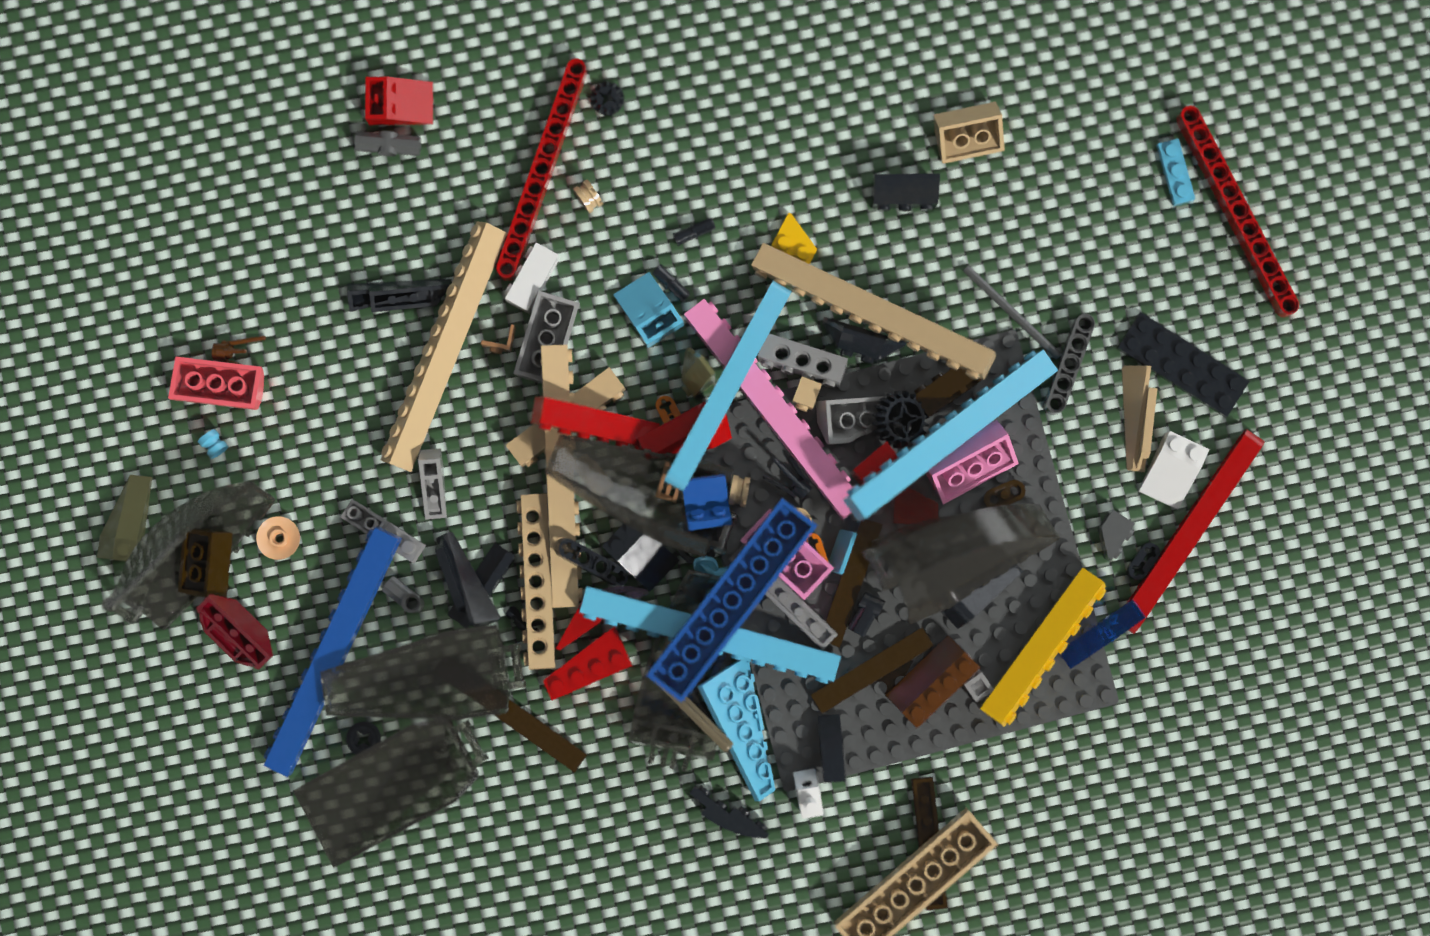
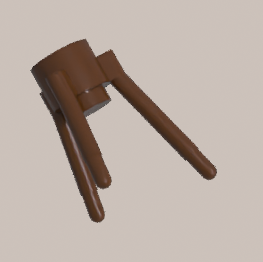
(224, 350)

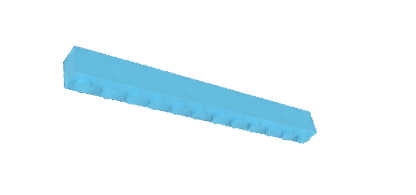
(949, 435)
(744, 643)

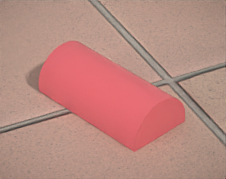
(217, 383)

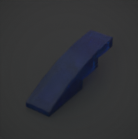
(1102, 633)

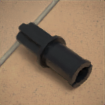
(694, 231)
(671, 283)

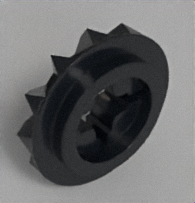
(609, 107)
(353, 737)

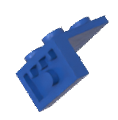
(707, 502)

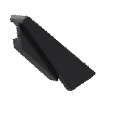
(396, 294)
(464, 583)

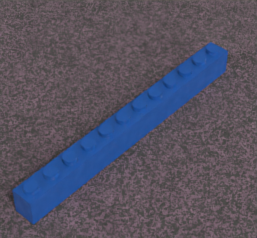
(333, 649)

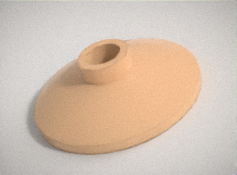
(267, 537)

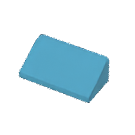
(842, 550)

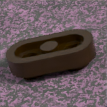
(1003, 494)

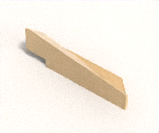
(1138, 415)

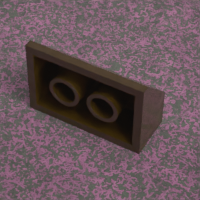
(205, 563)

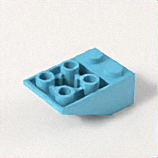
(649, 309)

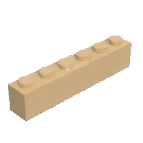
(594, 394)

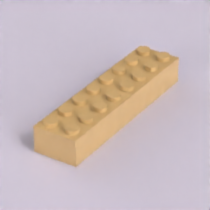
(918, 879)

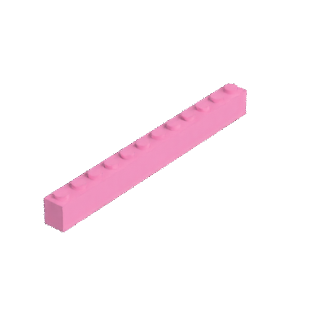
(773, 409)

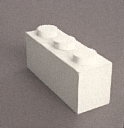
(531, 277)

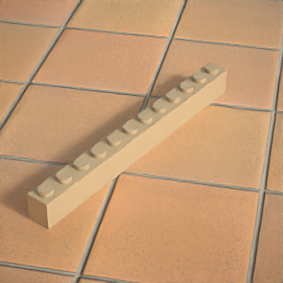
(874, 311)
(443, 346)
(561, 501)

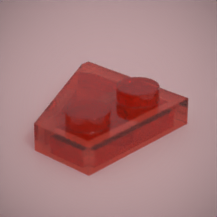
(913, 507)

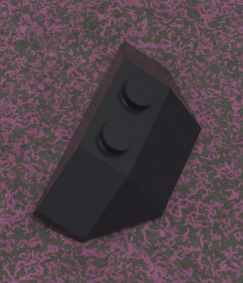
(860, 342)

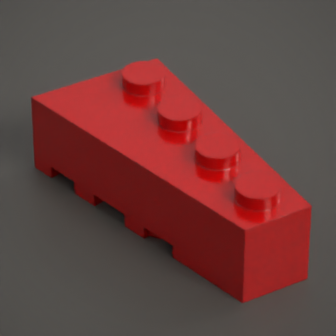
(595, 662)

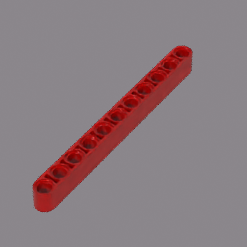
(547, 160)
(1237, 222)
(1196, 522)

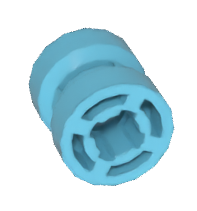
(212, 442)

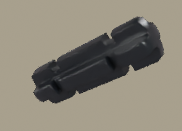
(512, 613)

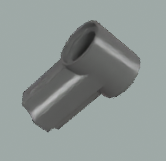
(402, 594)

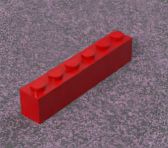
(589, 422)

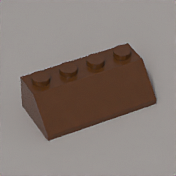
(932, 681)

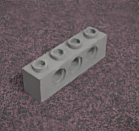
(815, 357)

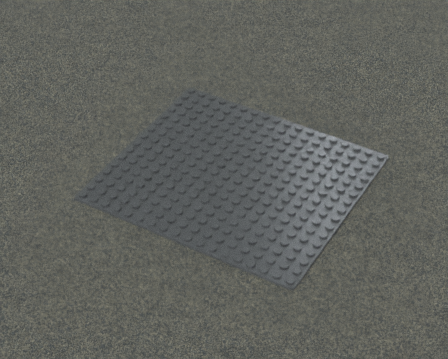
(871, 724)

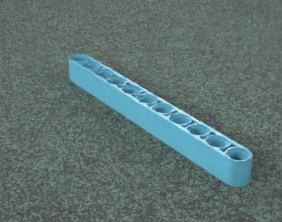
(727, 386)

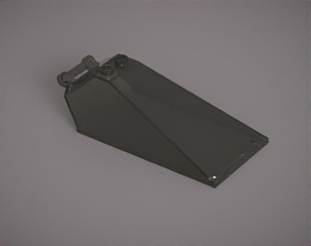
(390, 787)

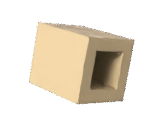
(806, 394)

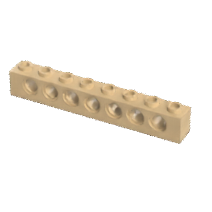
(538, 504)

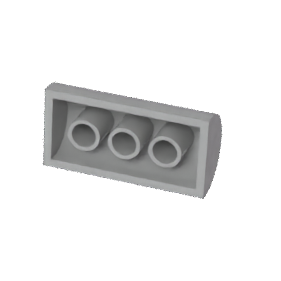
(548, 325)

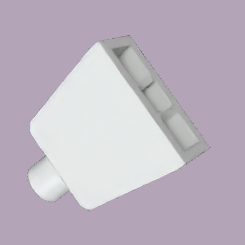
(808, 796)

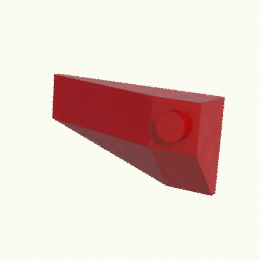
(674, 433)

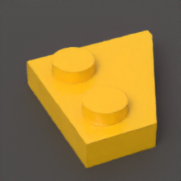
(794, 241)

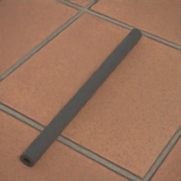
(1013, 313)

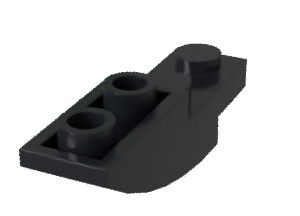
(735, 821)

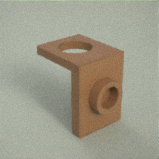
(498, 348)

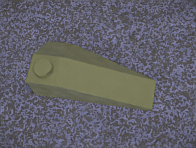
(696, 374)
(127, 520)

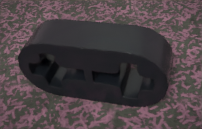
(1139, 557)

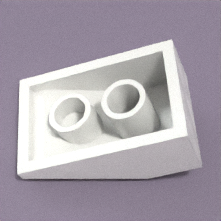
(1173, 469)

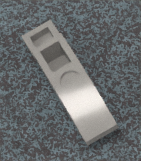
(367, 520)

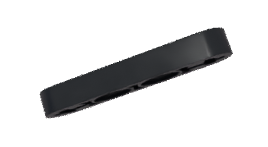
(590, 564)

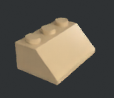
(969, 132)

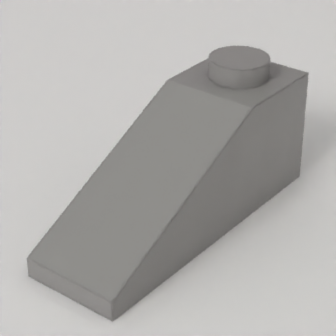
(432, 483)

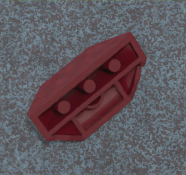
(235, 631)

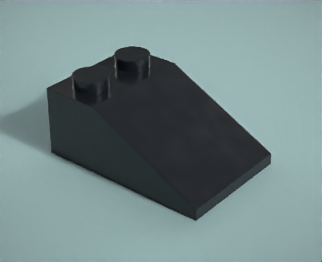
(640, 555)

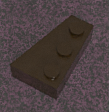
(944, 390)

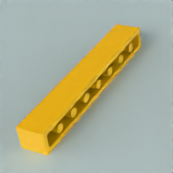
(1043, 647)

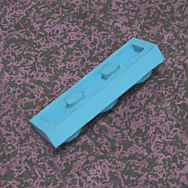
(1175, 172)

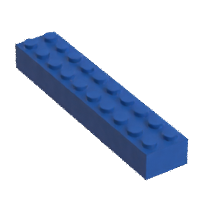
(731, 600)

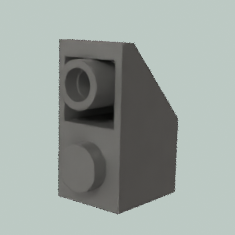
(1113, 532)

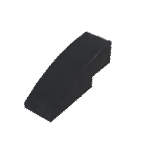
(831, 748)

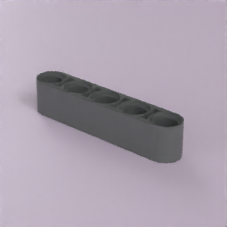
(1076, 357)

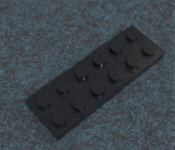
(1183, 365)

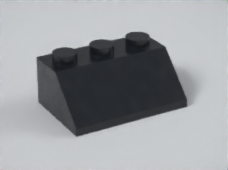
(905, 191)

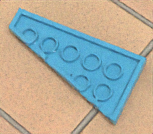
(738, 715)

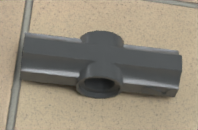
(387, 143)

